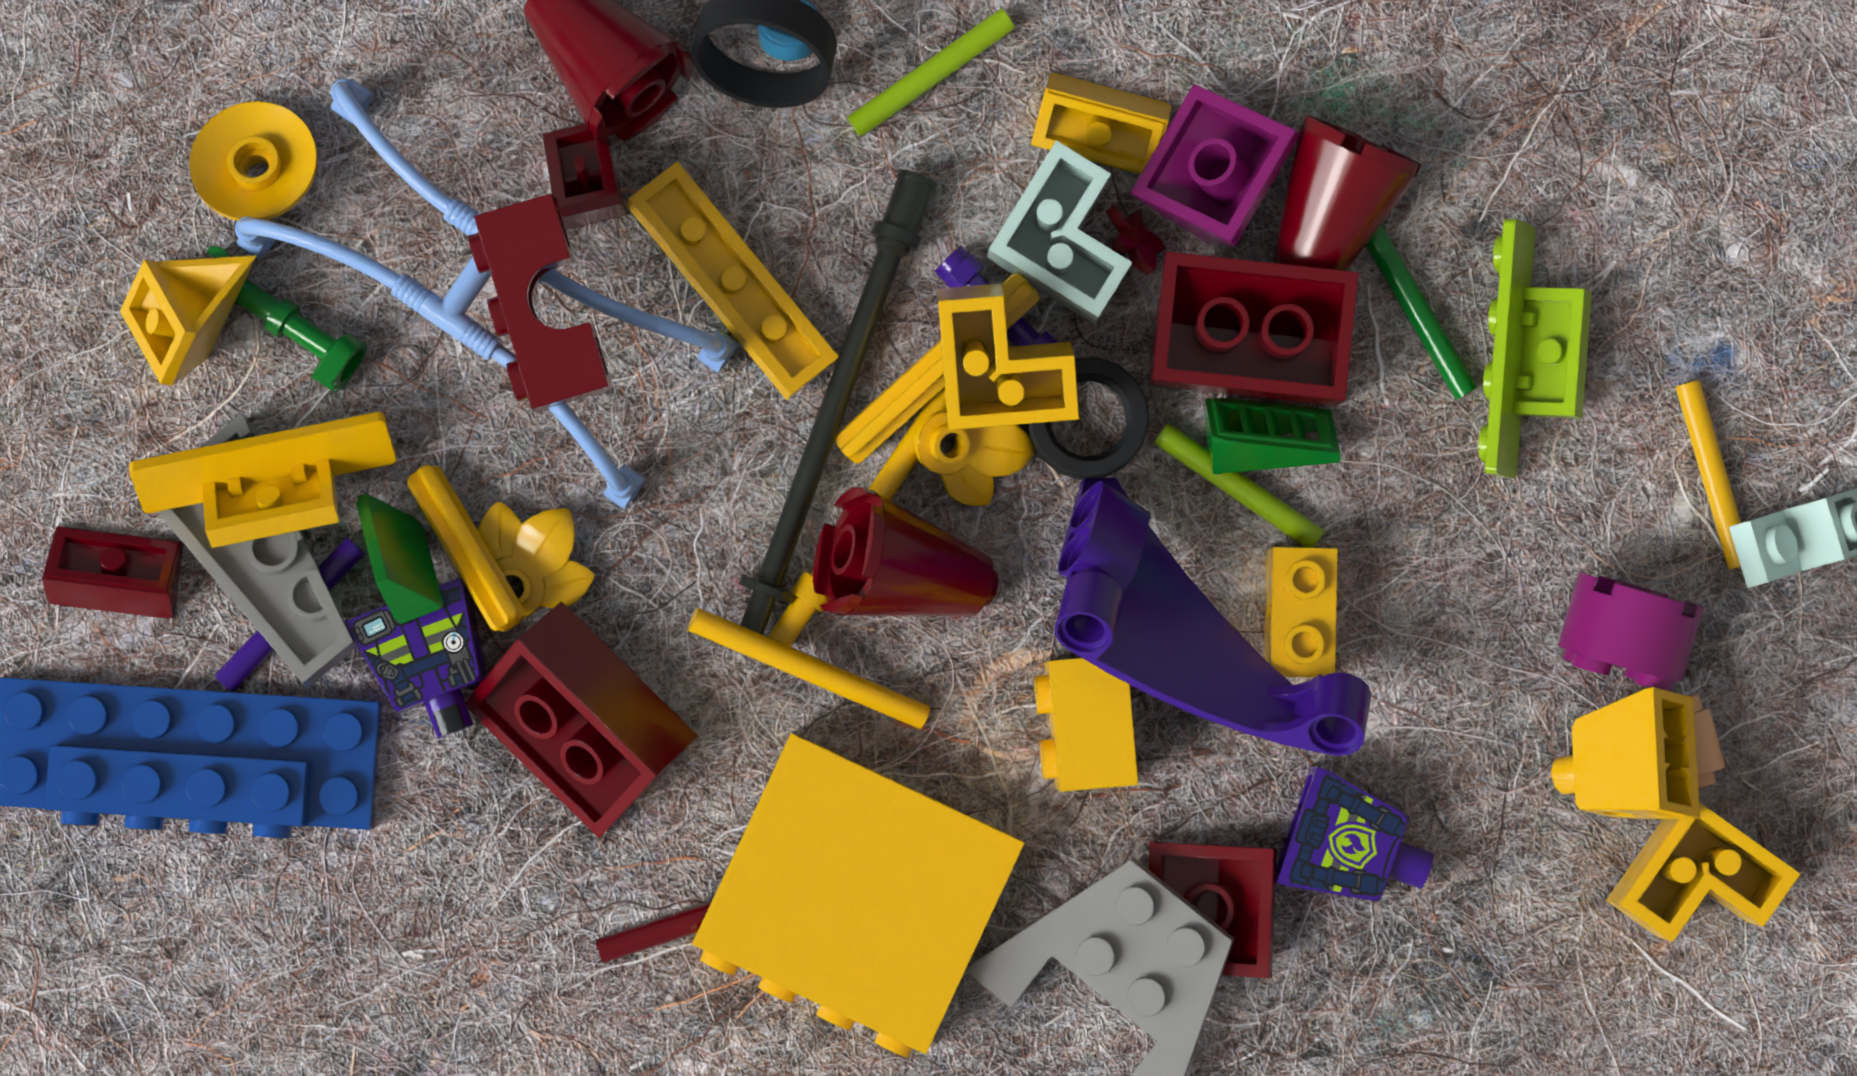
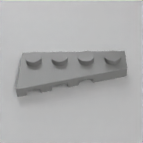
(271, 584)

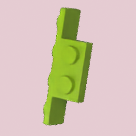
(1536, 350)

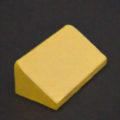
(1100, 122)

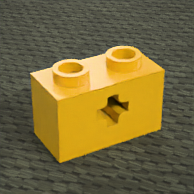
(1301, 610)

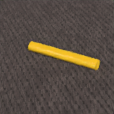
(1710, 465)

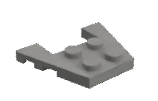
(1134, 948)

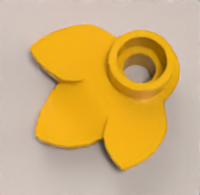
(975, 457)
(537, 555)

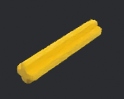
(465, 548)

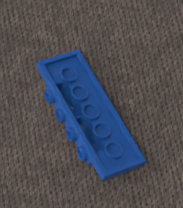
(188, 756)

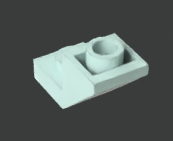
(1797, 538)

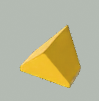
(181, 309)

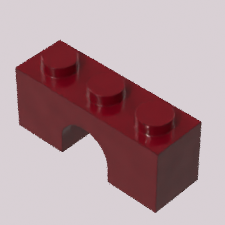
(518, 250)

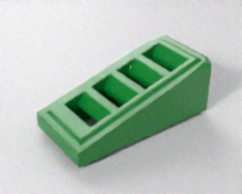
(1248, 438)

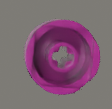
(1630, 630)

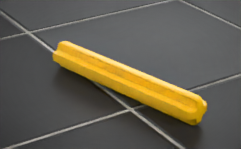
(919, 384)

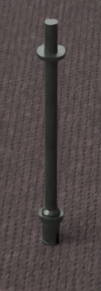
(894, 241)

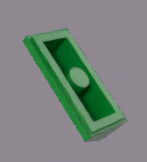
(399, 559)

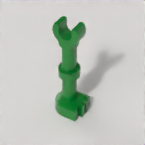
(338, 356)

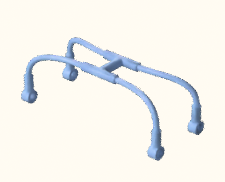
(448, 313)

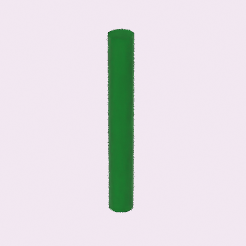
(1420, 314)

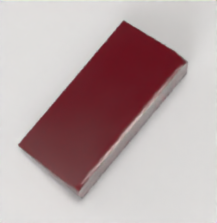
(113, 572)

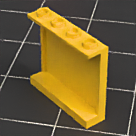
(857, 896)

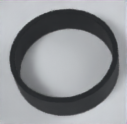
(757, 86)

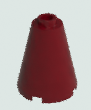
(610, 63)
(1338, 195)
(897, 563)

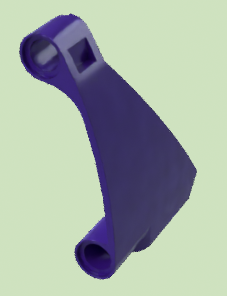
(1155, 629)

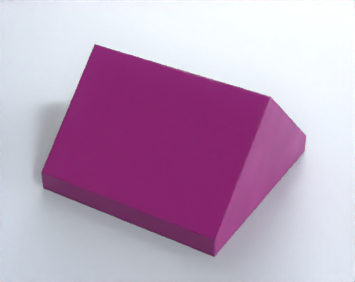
(1214, 166)

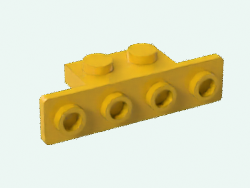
(267, 480)

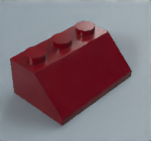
(1253, 329)
(579, 719)

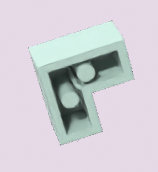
(1045, 238)

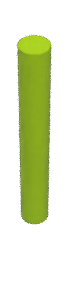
(931, 72)
(1240, 488)

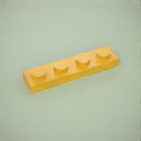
(732, 280)

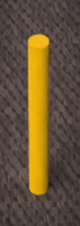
(808, 668)

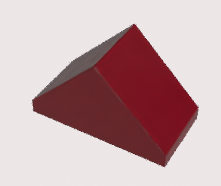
(582, 177)

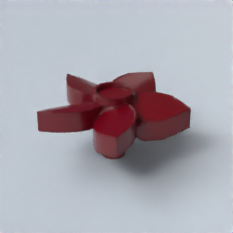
(1135, 240)

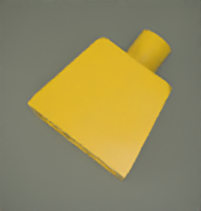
(1634, 758)

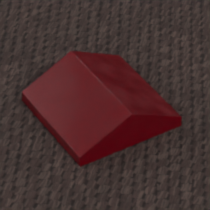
(1232, 889)

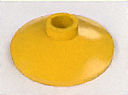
(249, 136)

